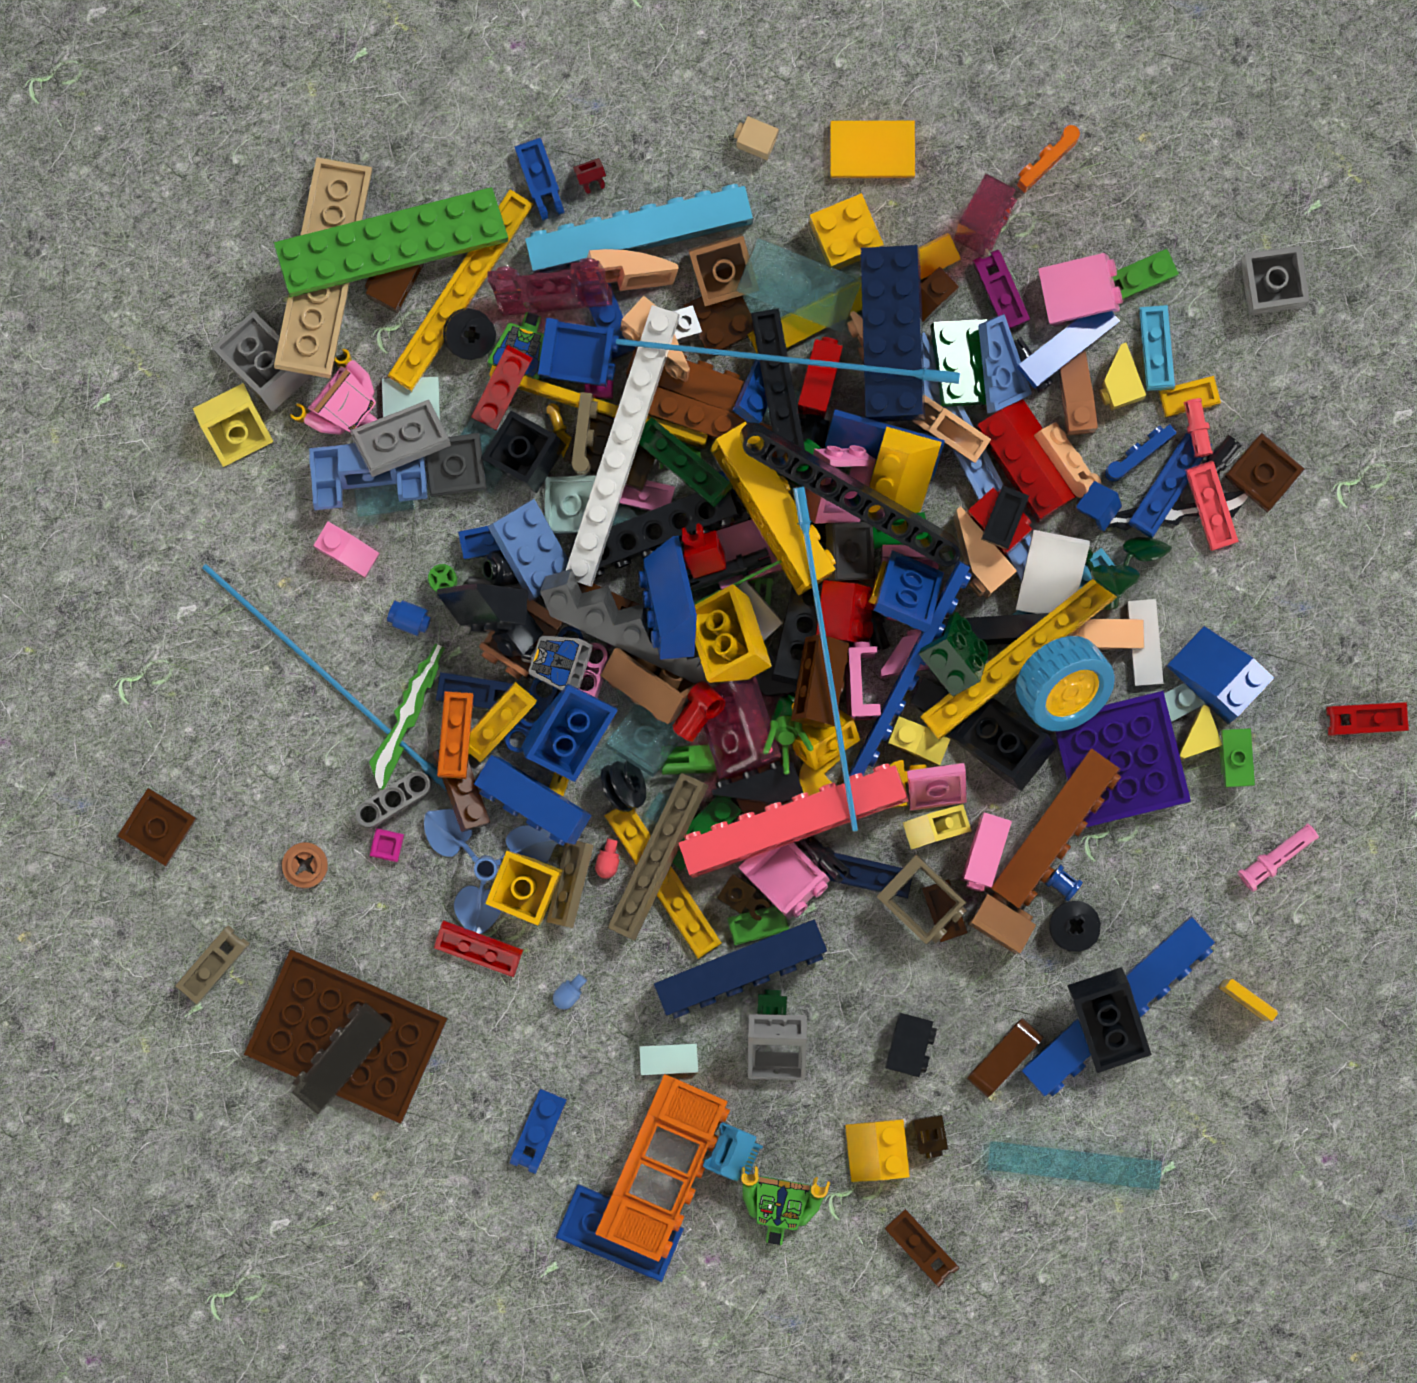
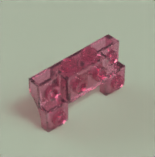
(544, 292)

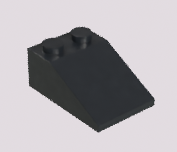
(1004, 742)
(1109, 1019)

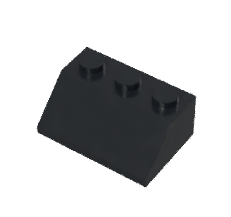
(486, 606)

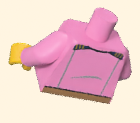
(342, 402)

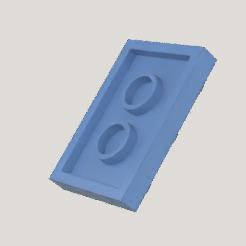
(529, 546)

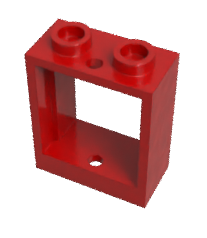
(819, 379)

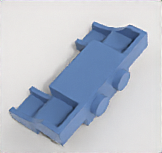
(344, 468)

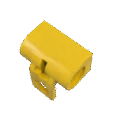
(825, 741)

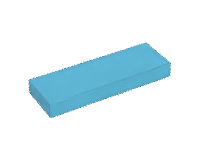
(1156, 348)

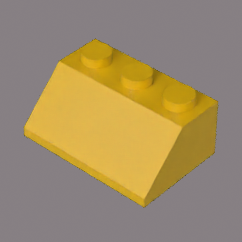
(904, 468)
(729, 637)

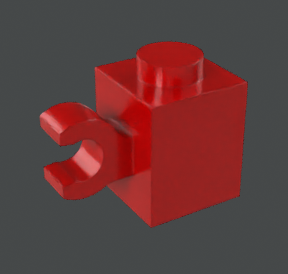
(703, 552)

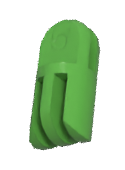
(689, 760)

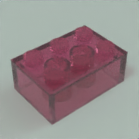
(986, 215)
(740, 730)

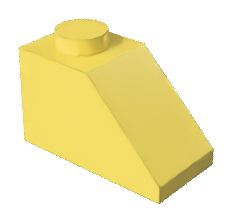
(1122, 382)
(918, 741)
(936, 826)

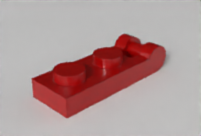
(1368, 718)

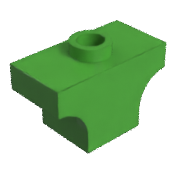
(1237, 758)

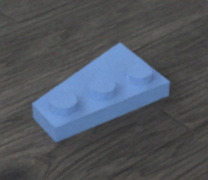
(1000, 360)

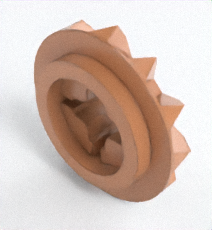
(305, 851)

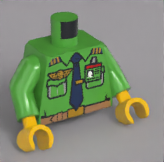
(780, 1203)

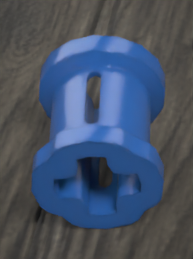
(1064, 883)

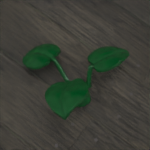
(1121, 577)

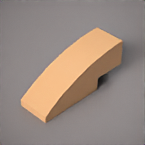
(635, 269)
(954, 430)

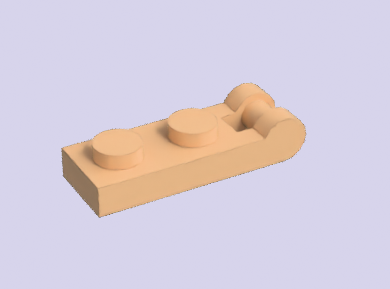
(1066, 459)

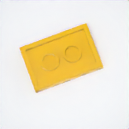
(872, 149)

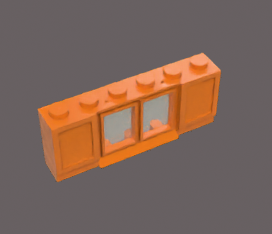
(662, 1168)

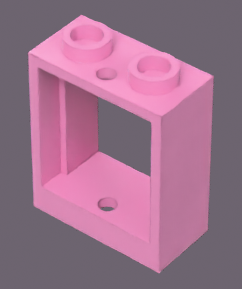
(862, 468)
(985, 852)

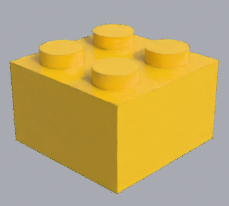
(844, 231)

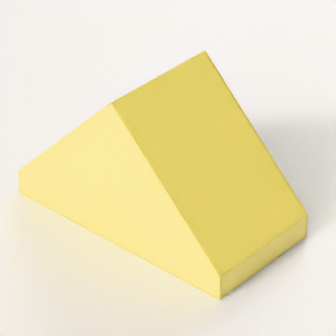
(1201, 735)

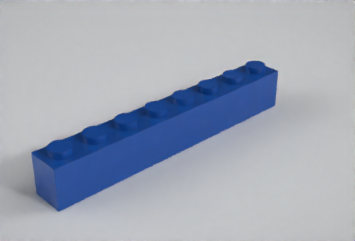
(1147, 981)

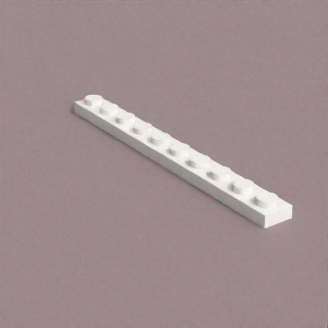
(621, 446)

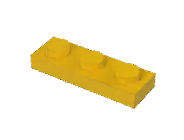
(499, 721)

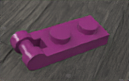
(1001, 289)

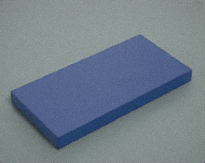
(582, 1223)

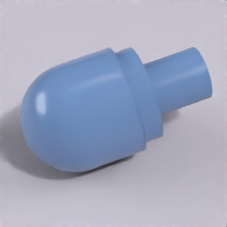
(568, 992)

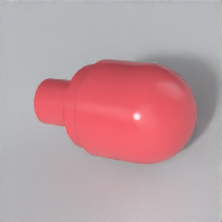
(607, 860)

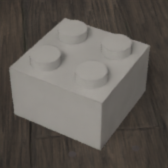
(1275, 280)

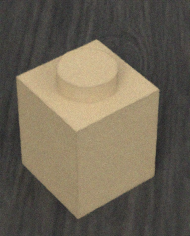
(756, 137)

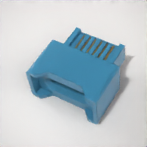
(732, 1152)

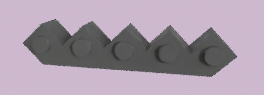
(599, 616)

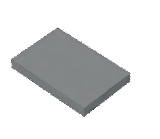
(400, 438)

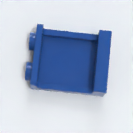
(578, 353)

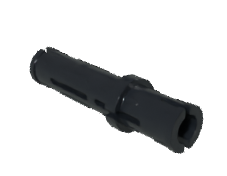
(734, 567)

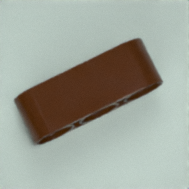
(1005, 1057)

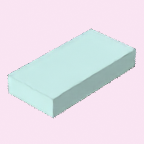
(668, 1059)

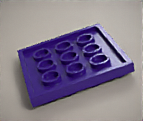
(1139, 741)

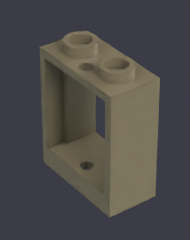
(901, 879)

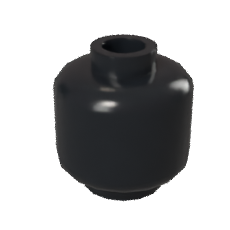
(498, 570)

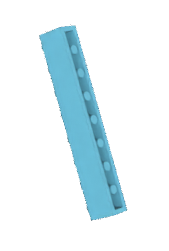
(641, 229)

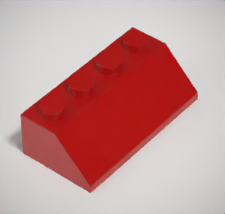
(1025, 460)

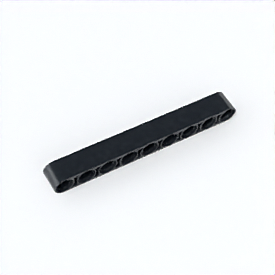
(841, 485)

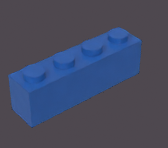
(533, 800)

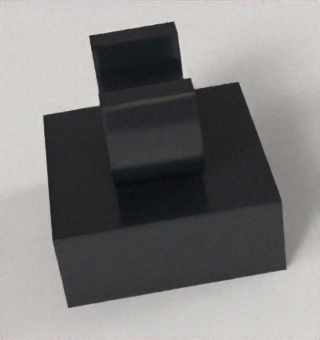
(815, 429)

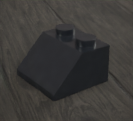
(524, 451)

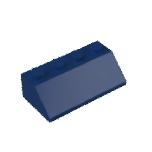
(855, 430)
(669, 601)

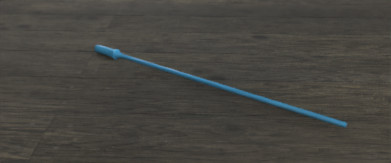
(923, 374)
(804, 523)
(428, 767)

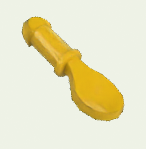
(558, 425)

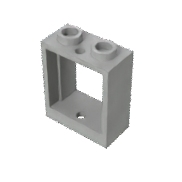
(777, 1031)

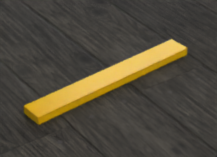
(935, 254)
(457, 295)
(604, 408)
(1008, 663)

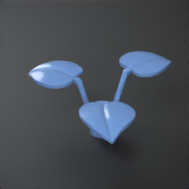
(446, 839)

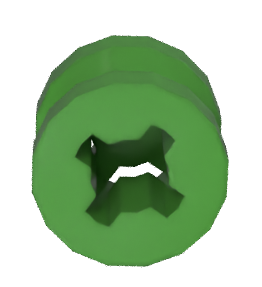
(439, 576)

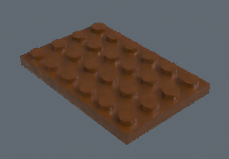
(314, 1001)

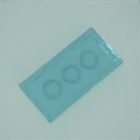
(799, 285)

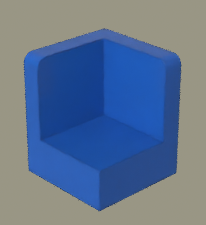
(1100, 504)

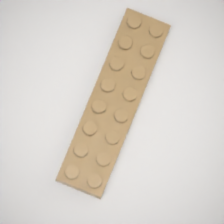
(315, 318)

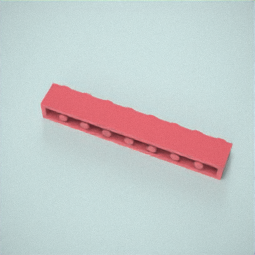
(792, 821)

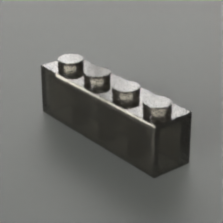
(341, 1058)

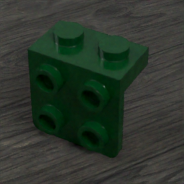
(957, 656)

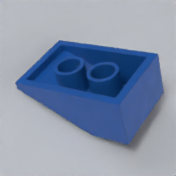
(1220, 674)
(568, 732)

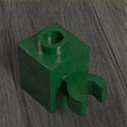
(772, 1003)

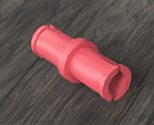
(1198, 427)

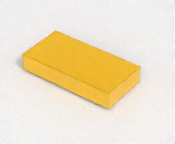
(1203, 388)

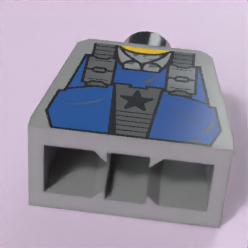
(558, 660)

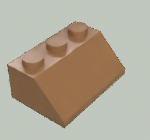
(648, 685)

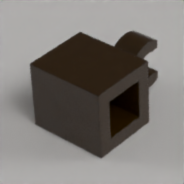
(739, 895)
(930, 1136)

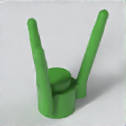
(785, 733)

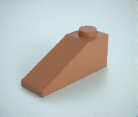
(1078, 397)

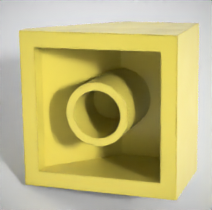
(233, 425)

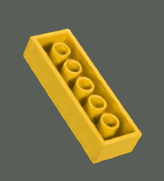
(772, 510)

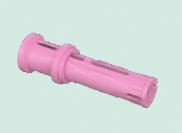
(1268, 864)

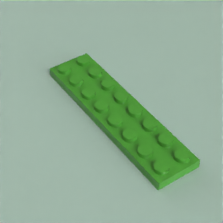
(390, 242)

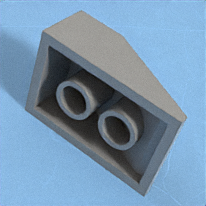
(251, 355)

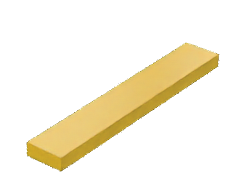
(672, 891)

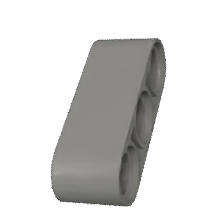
(379, 802)

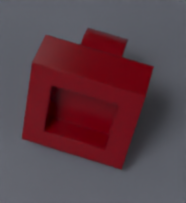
(589, 172)

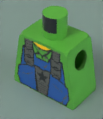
(523, 338)

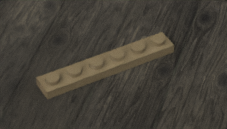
(658, 856)

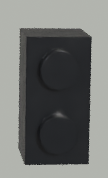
(910, 1045)

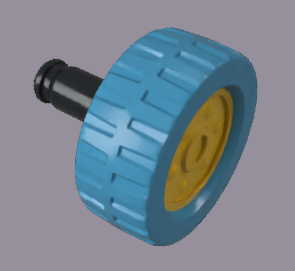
(1065, 683)

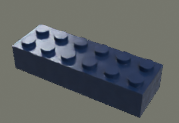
(892, 332)
(741, 967)

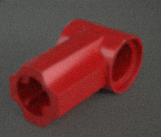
(703, 705)

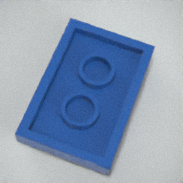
(909, 591)

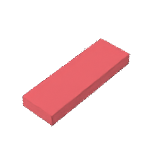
(1211, 505)

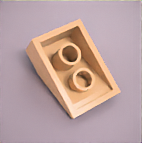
(987, 564)

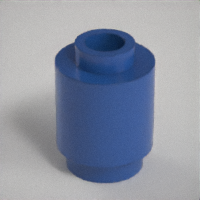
(408, 617)

